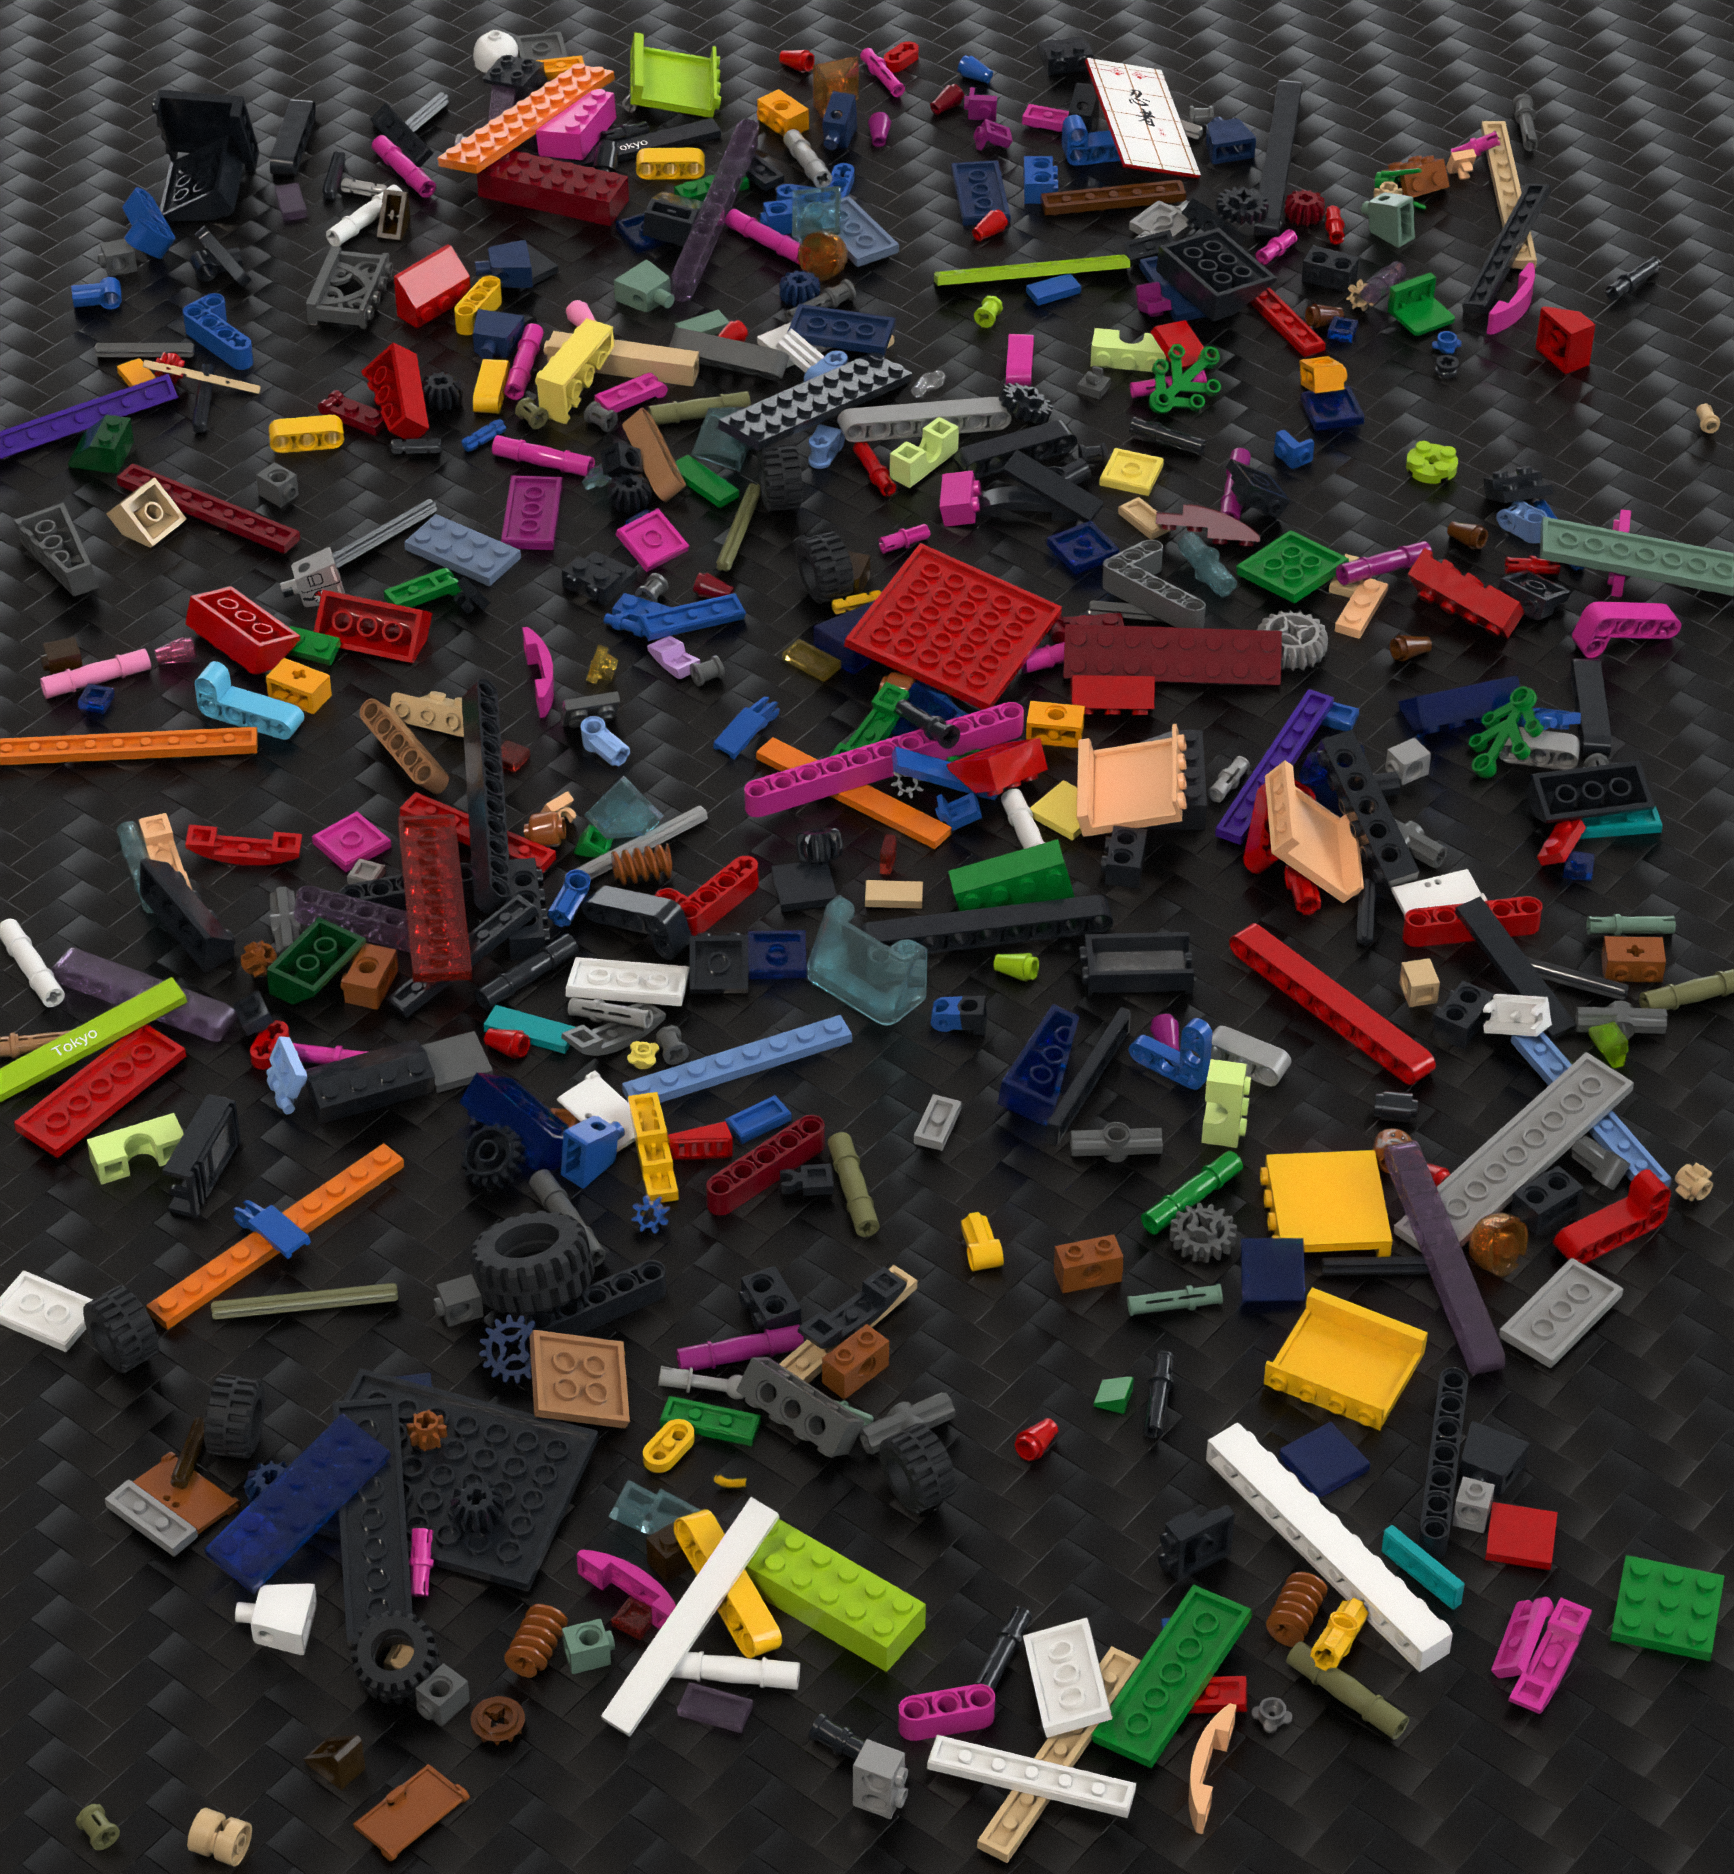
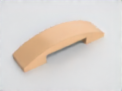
(160, 842)
(1215, 1736)

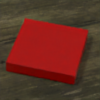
(1182, 334)
(1521, 1536)

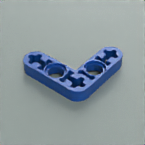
(786, 190)
(1186, 1067)

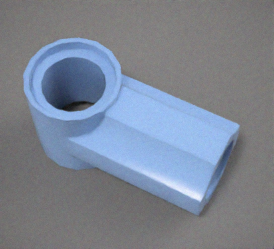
(603, 742)

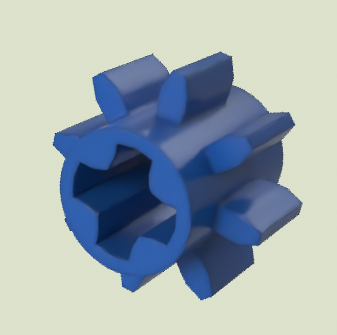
(642, 1214)

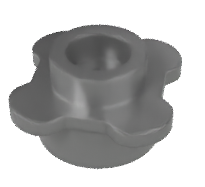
(1275, 1707)

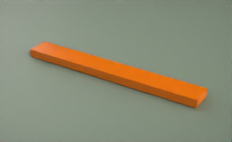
(864, 798)

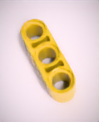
(681, 167)
(483, 295)
(490, 386)
(306, 433)

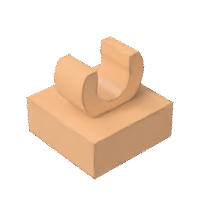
(1461, 163)
(561, 806)

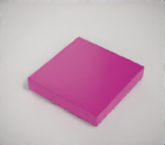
(652, 540)
(350, 840)

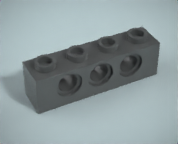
(840, 1424)

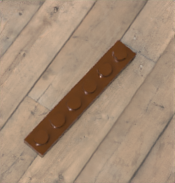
(1112, 197)

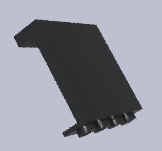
(199, 119)

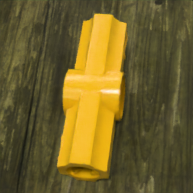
(1339, 1634)

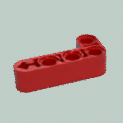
(1258, 846)
(717, 895)
(1618, 1223)

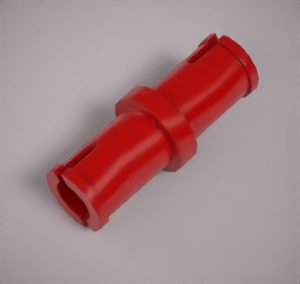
(1334, 225)
(1533, 564)

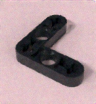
(222, 256)

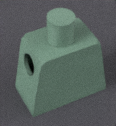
(1391, 217)
(644, 288)

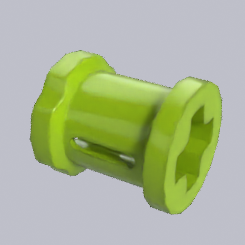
(986, 314)

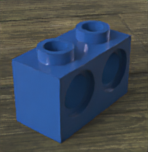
(1039, 178)

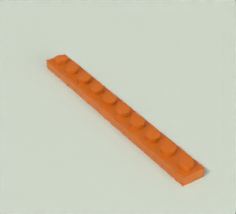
(128, 745)
(255, 1250)

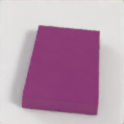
(532, 512)

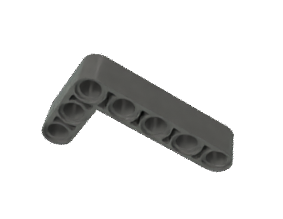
(1133, 580)

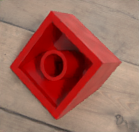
(1565, 338)

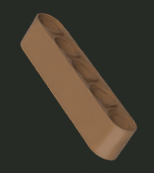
(655, 455)
(404, 746)

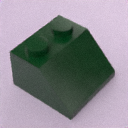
(104, 445)

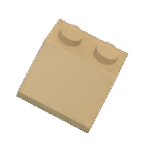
(147, 514)

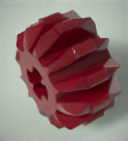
(1304, 207)

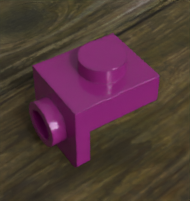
(980, 106)
(1150, 299)

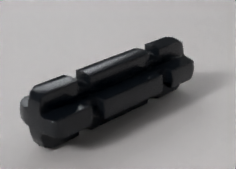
(416, 446)

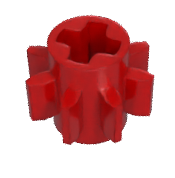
(170, 359)

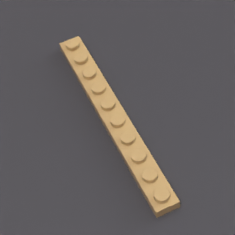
(1506, 185)

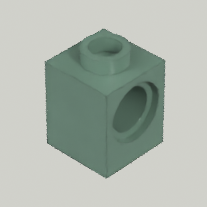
(577, 1646)

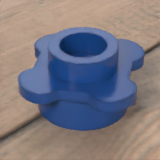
(1446, 342)

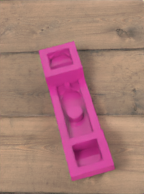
(1506, 314)
(538, 653)
(605, 1569)
(1552, 1656)

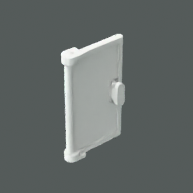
(1453, 889)
(599, 1099)

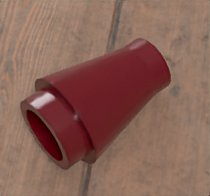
(949, 97)
(711, 587)

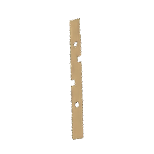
(200, 376)

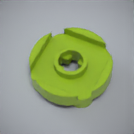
(1444, 462)

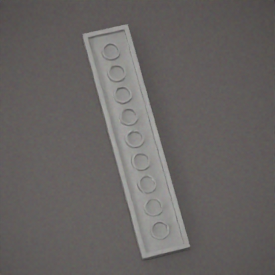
(1527, 1145)

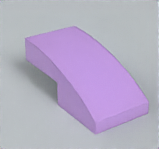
(672, 656)

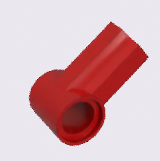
(1303, 890)

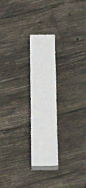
(1031, 1776)

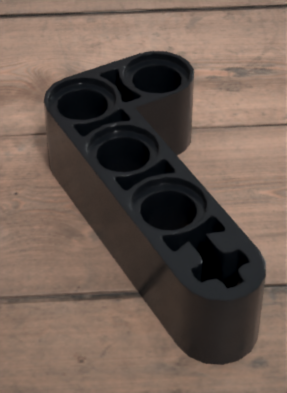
(641, 913)

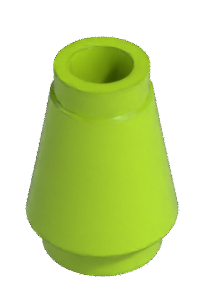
(1019, 966)

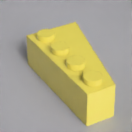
(573, 368)

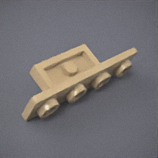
(430, 712)

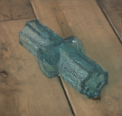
(1207, 564)

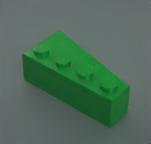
(1013, 879)

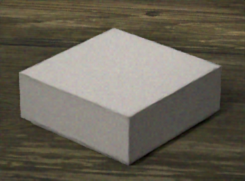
(365, 871)

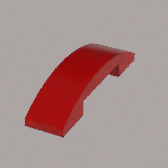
(243, 850)

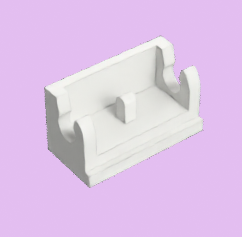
(1517, 1015)

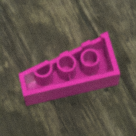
(577, 127)

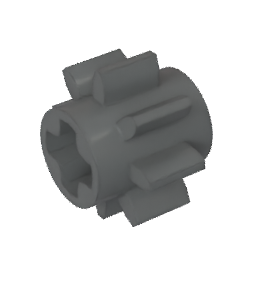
(909, 789)

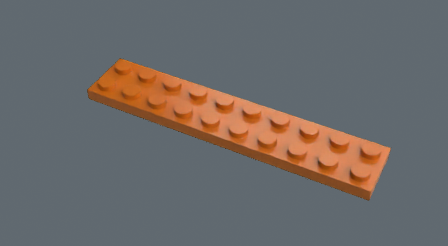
(524, 119)

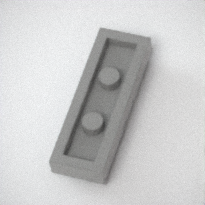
(151, 1518)

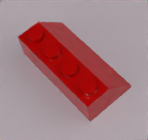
(373, 625)
(240, 629)

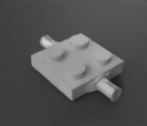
(1160, 218)

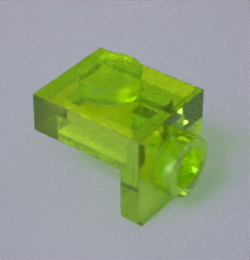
(1610, 1042)

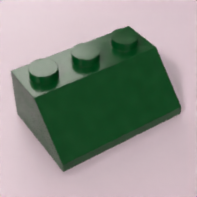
(312, 961)

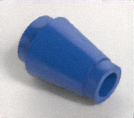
(974, 69)

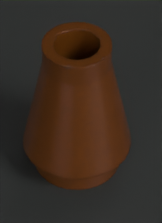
(1321, 315)
(1471, 535)
(1407, 647)

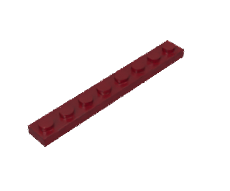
(215, 510)

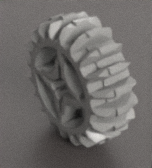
(1302, 638)

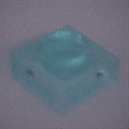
(595, 478)

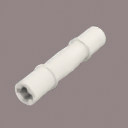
(352, 224)
(1021, 818)
(40, 977)
(739, 1670)

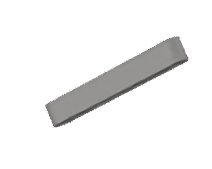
(910, 419)

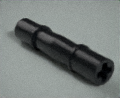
(526, 971)

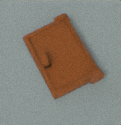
(198, 1503)
(416, 1808)

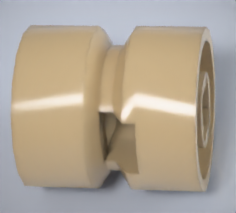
(218, 1836)

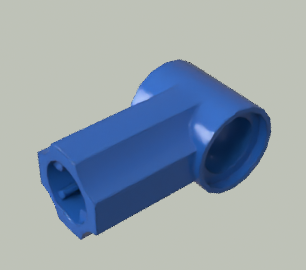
(105, 293)
(570, 898)

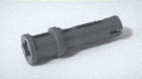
(1525, 117)
(829, 298)

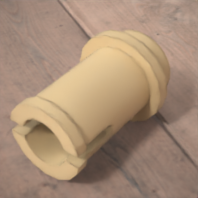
(1708, 421)

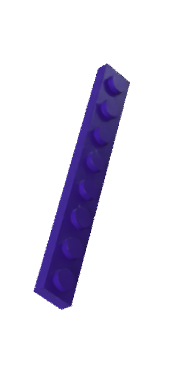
(84, 415)
(1286, 746)

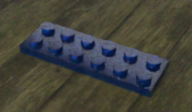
(297, 1503)

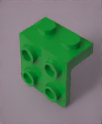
(1416, 307)

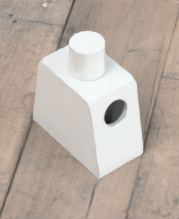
(281, 1616)

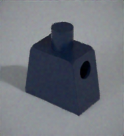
(839, 131)
(1229, 140)
(509, 263)
(496, 333)

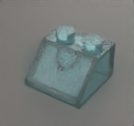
(816, 211)
(717, 445)
(624, 812)

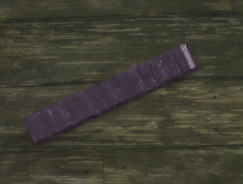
(119, 984)

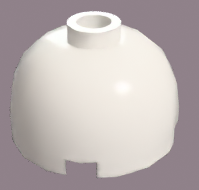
(492, 47)

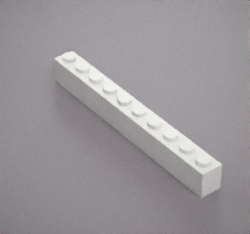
(1329, 1546)

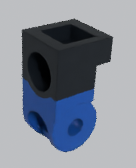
(960, 1014)

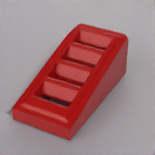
(710, 1141)

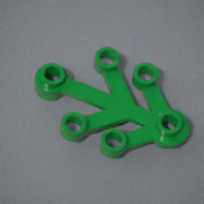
(1181, 382)
(1520, 703)

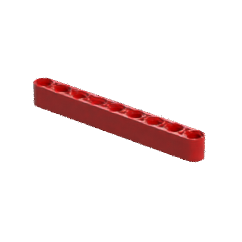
(1332, 1004)

